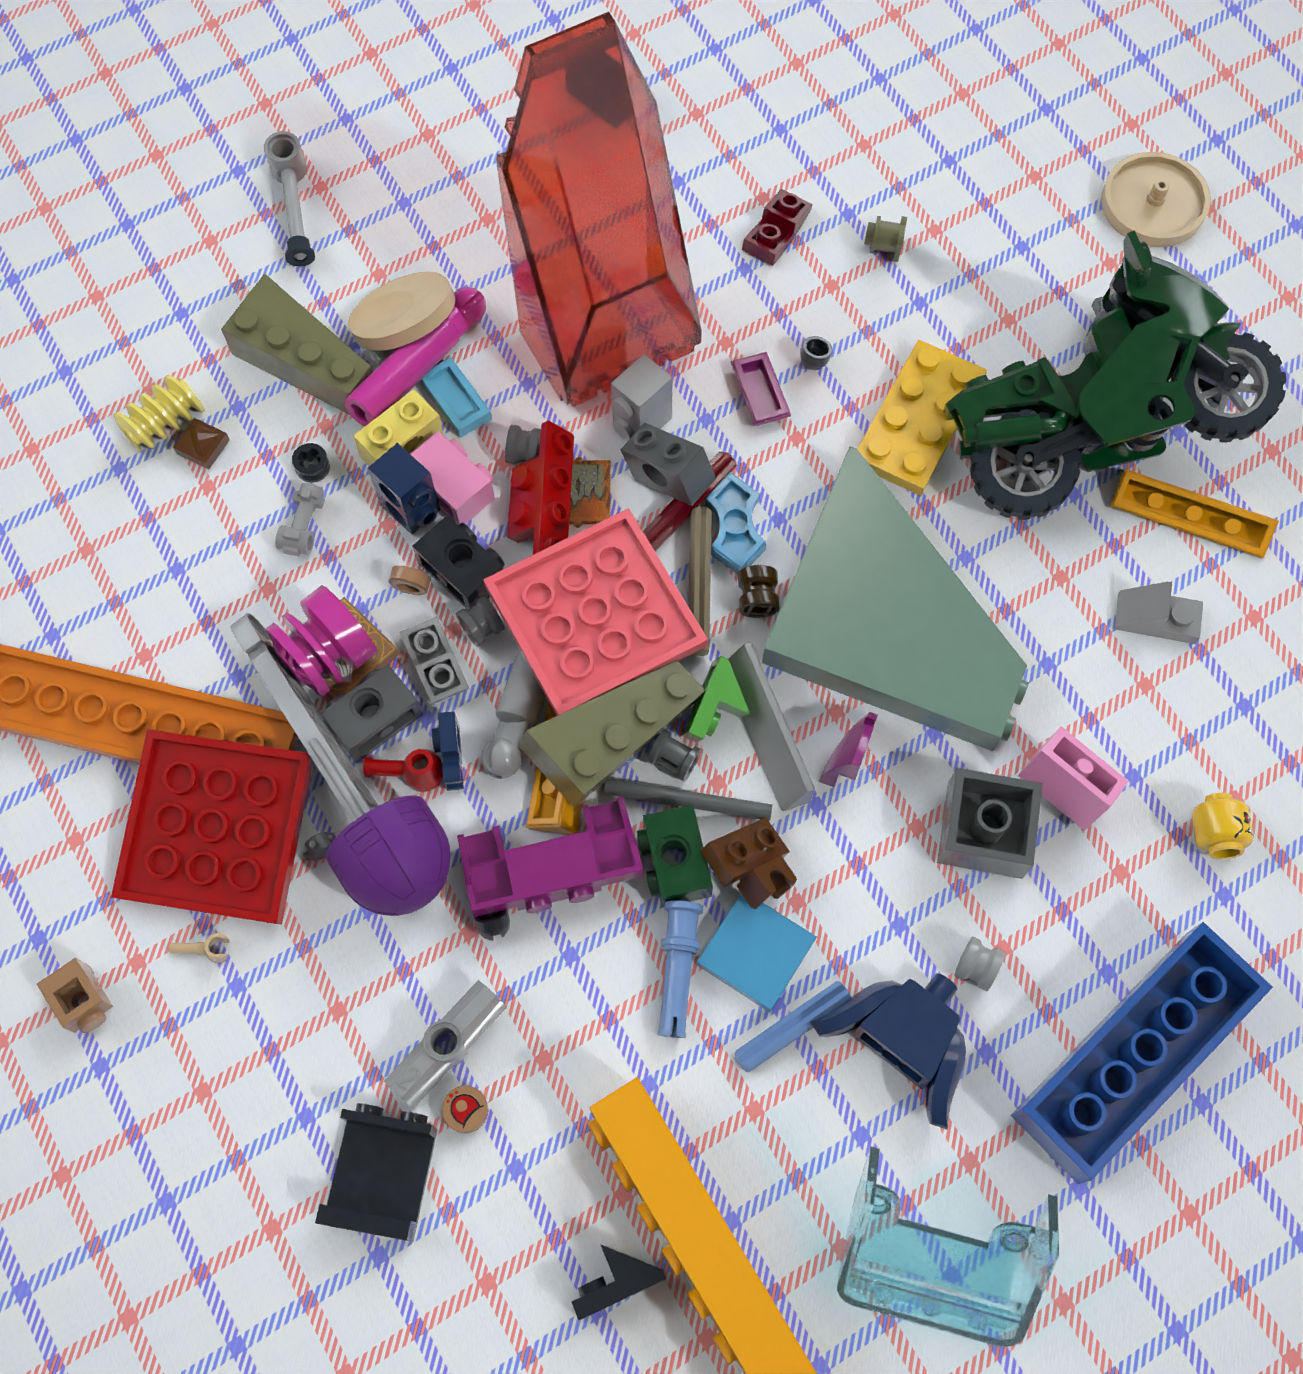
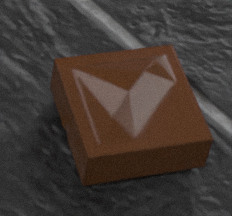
(201, 443)

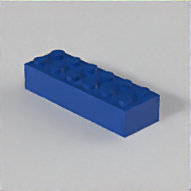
(1141, 1053)

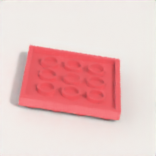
(595, 612)

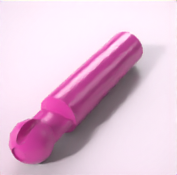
(413, 361)

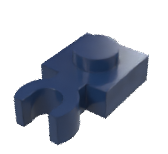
(448, 742)

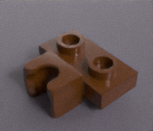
(753, 857)

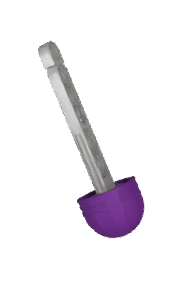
(391, 853)

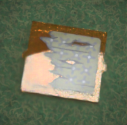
(590, 491)

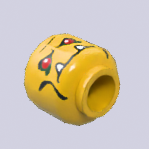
(1222, 826)

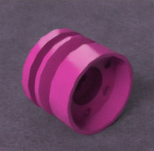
(321, 641)

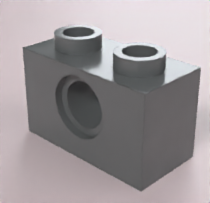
(668, 463)
(365, 734)

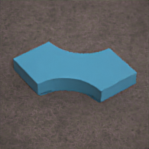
(737, 540)

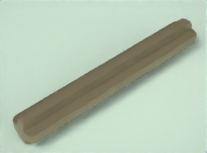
(700, 570)

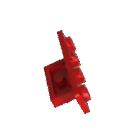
(543, 491)

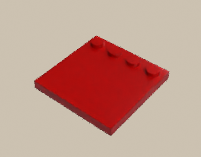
(213, 826)

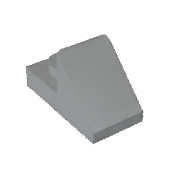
(1156, 613)

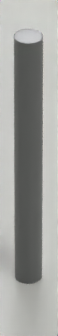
(684, 798)

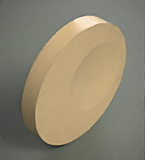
(1156, 197)
(401, 311)

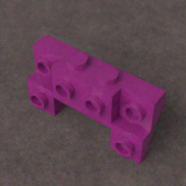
(551, 869)

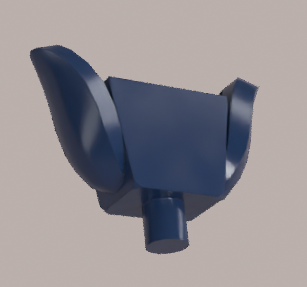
(910, 1032)

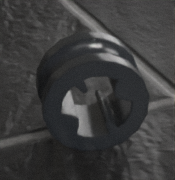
(309, 452)

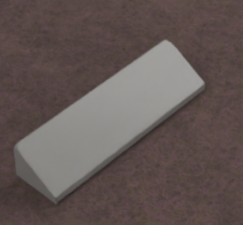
(770, 732)

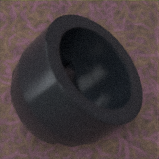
(815, 352)
(493, 924)

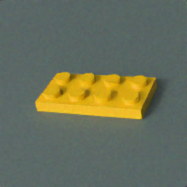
(910, 425)

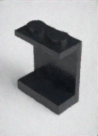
(380, 1173)

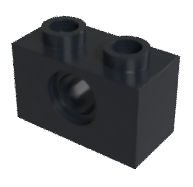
(443, 547)

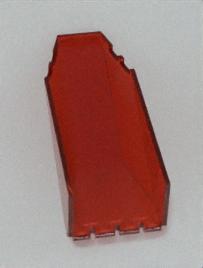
(593, 214)

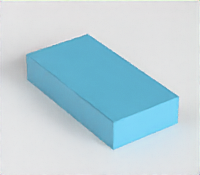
(456, 397)

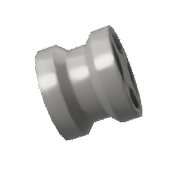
(979, 964)

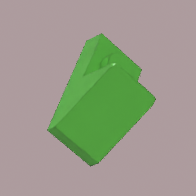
(720, 692)

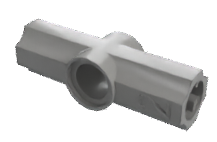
(424, 1066)

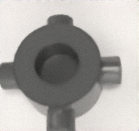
(318, 846)

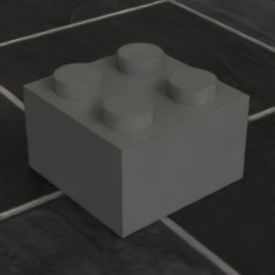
(990, 823)

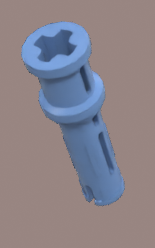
(680, 946)

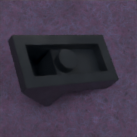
(630, 1278)

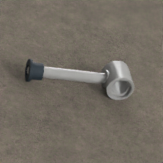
(289, 167)

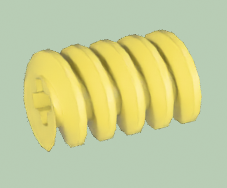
(158, 412)

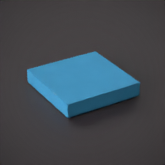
(756, 952)

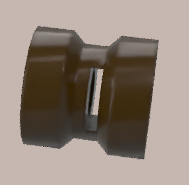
(758, 591)

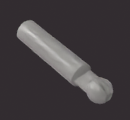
(517, 713)

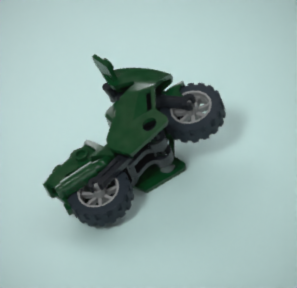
(1146, 330)

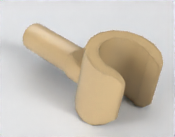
(202, 948)

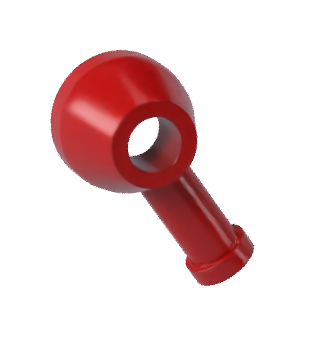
(418, 780)

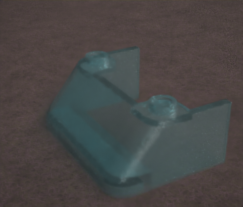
(942, 1276)

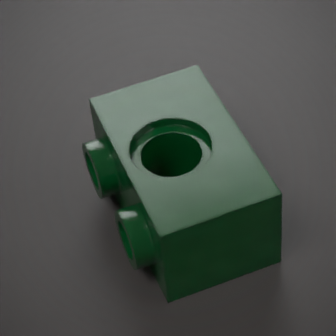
(678, 831)

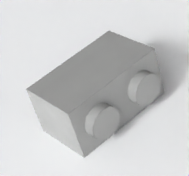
(641, 396)

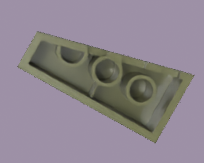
(293, 345)
(602, 735)

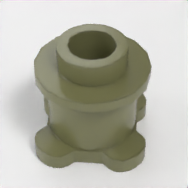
(886, 236)

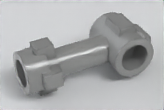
(296, 539)

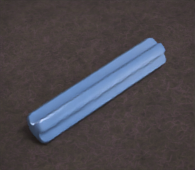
(790, 1027)

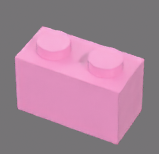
(458, 483)
(1074, 778)

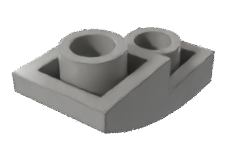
(434, 660)

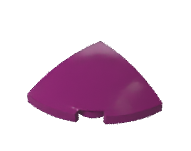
(849, 752)

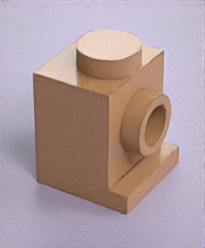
(66, 987)

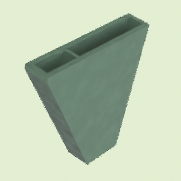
(892, 620)

